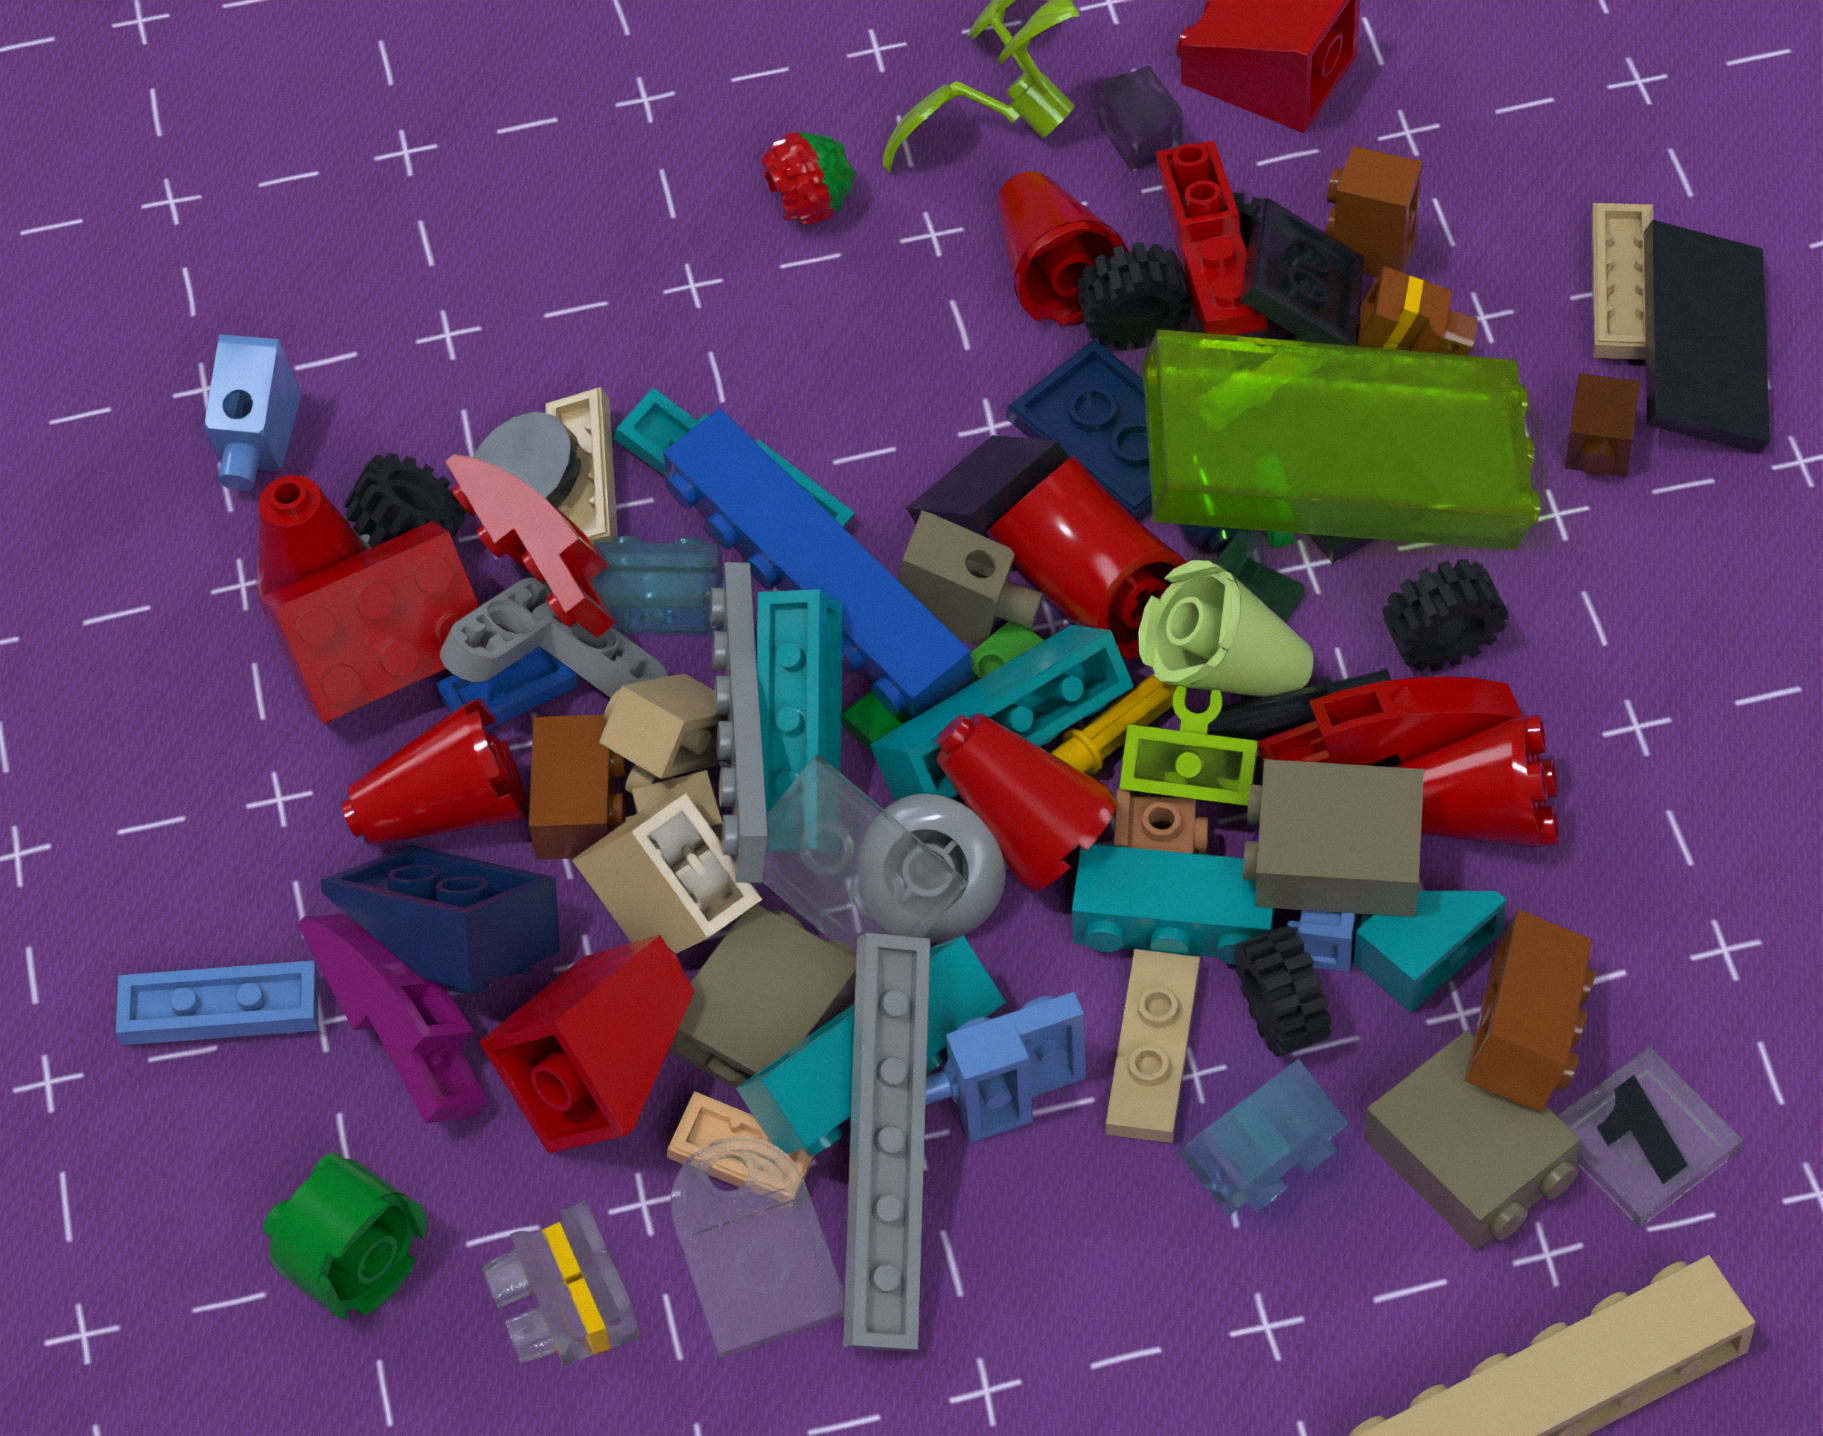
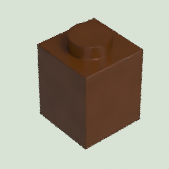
(1602, 425)

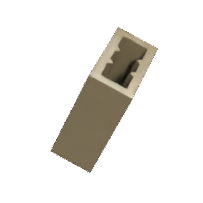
(1336, 838)
(762, 995)
(1471, 1149)

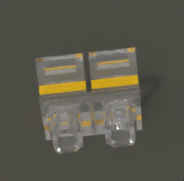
(573, 1286)

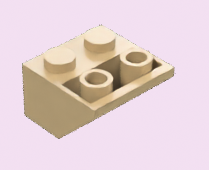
(666, 875)

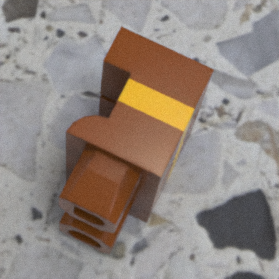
(1412, 316)

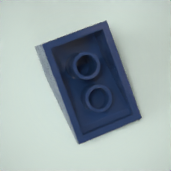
(452, 914)

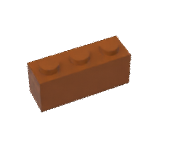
(1532, 1012)

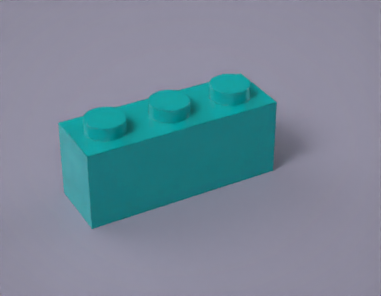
(1165, 902)

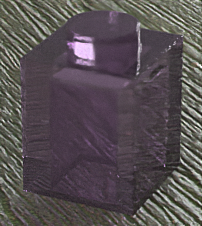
(1139, 116)

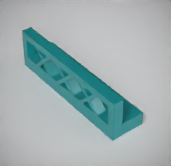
(798, 684)

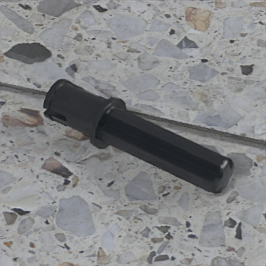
(1282, 711)

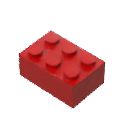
(371, 620)

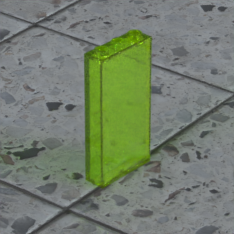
(1338, 440)

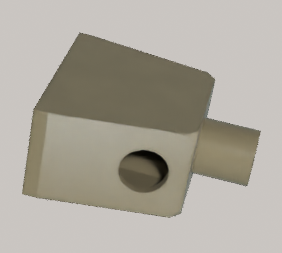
(965, 579)

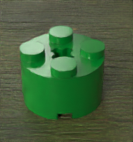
(345, 1236)

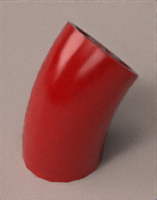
(1087, 553)

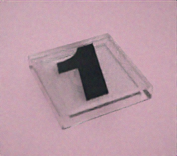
(1648, 1136)

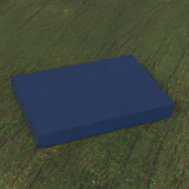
(1097, 416)

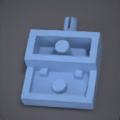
(1009, 1059)

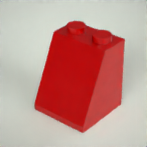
(1271, 54)
(592, 1043)

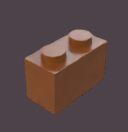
(1376, 207)
(573, 786)

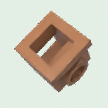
(1159, 824)

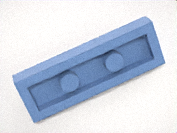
(217, 1002)

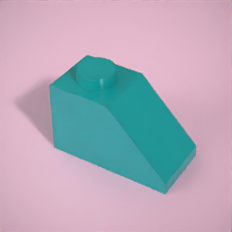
(1422, 952)

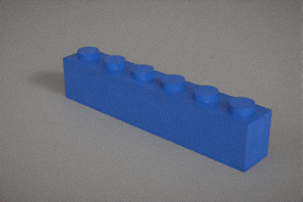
(802, 547)

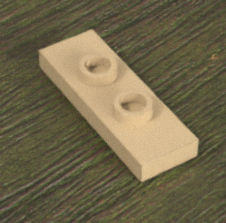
(1619, 279)
(593, 497)
(1153, 1046)

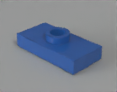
(514, 690)

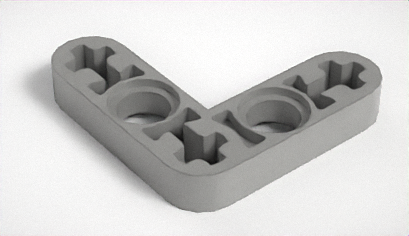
(606, 663)

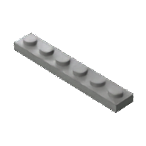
(740, 735)
(887, 1143)

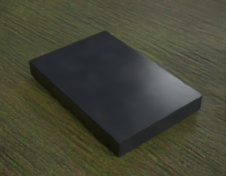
(1302, 277)

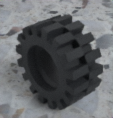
(1134, 295)
(399, 497)
(1445, 615)
(1282, 990)

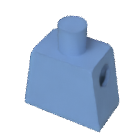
(250, 408)

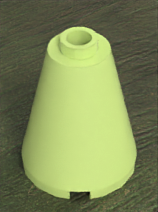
(1220, 636)

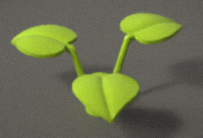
(1033, 93)

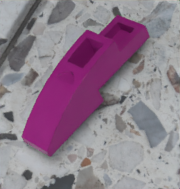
(409, 1013)

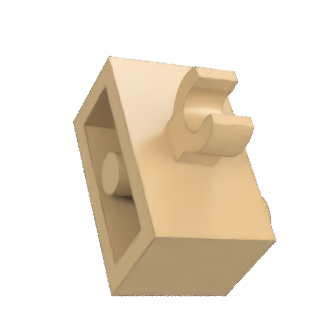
(662, 728)

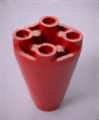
(1492, 786)

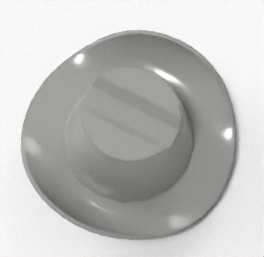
(966, 846)

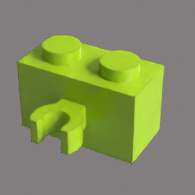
(1189, 760)

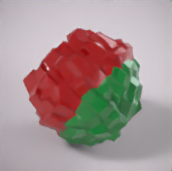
(809, 174)

